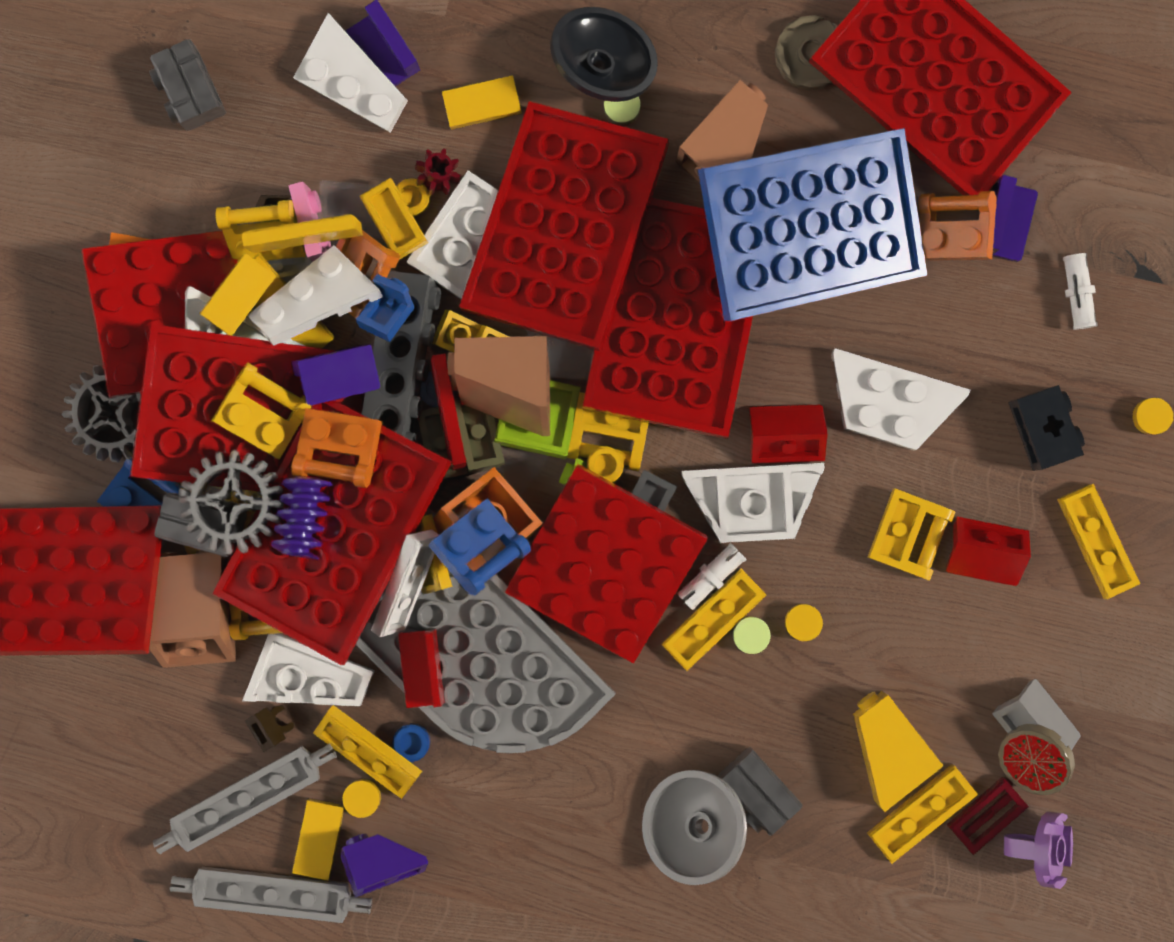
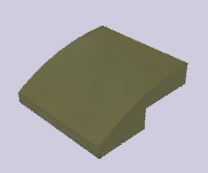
(477, 436)

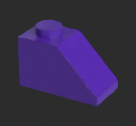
(378, 863)

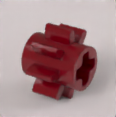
(441, 163)

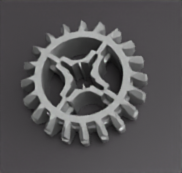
(100, 421)
(232, 483)

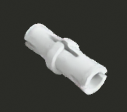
(1080, 291)
(711, 576)

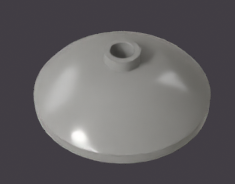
(675, 830)

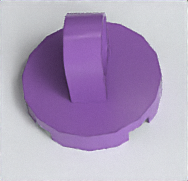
(1049, 849)

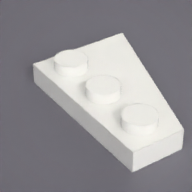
(349, 77)
(456, 235)
(317, 292)
(298, 674)

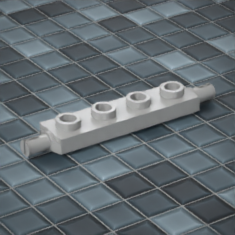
(244, 799)
(271, 894)

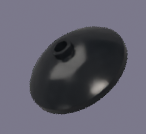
(603, 54)

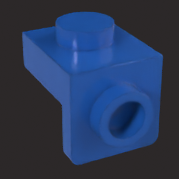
(388, 313)

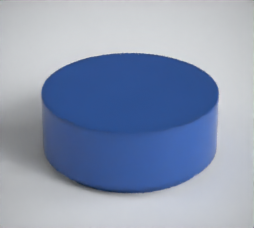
(411, 742)

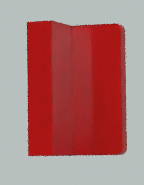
(788, 433)
(989, 551)
(421, 668)

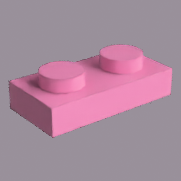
(306, 207)

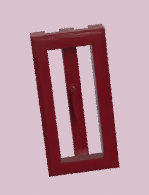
(978, 805)

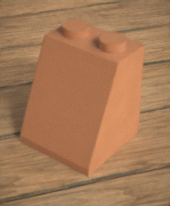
(727, 132)
(504, 379)
(188, 619)

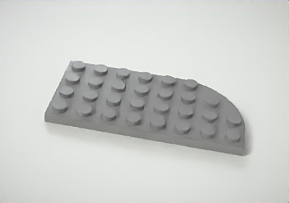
(502, 669)

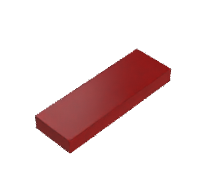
(447, 412)

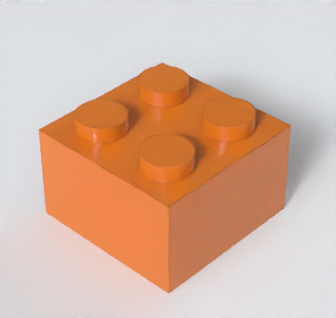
(504, 499)

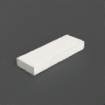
(405, 584)

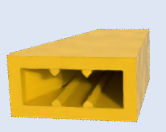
(892, 750)

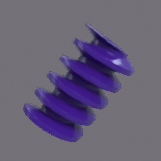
(301, 516)

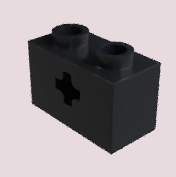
(1052, 447)

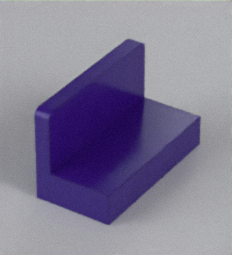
(384, 44)
(1012, 218)
(337, 374)

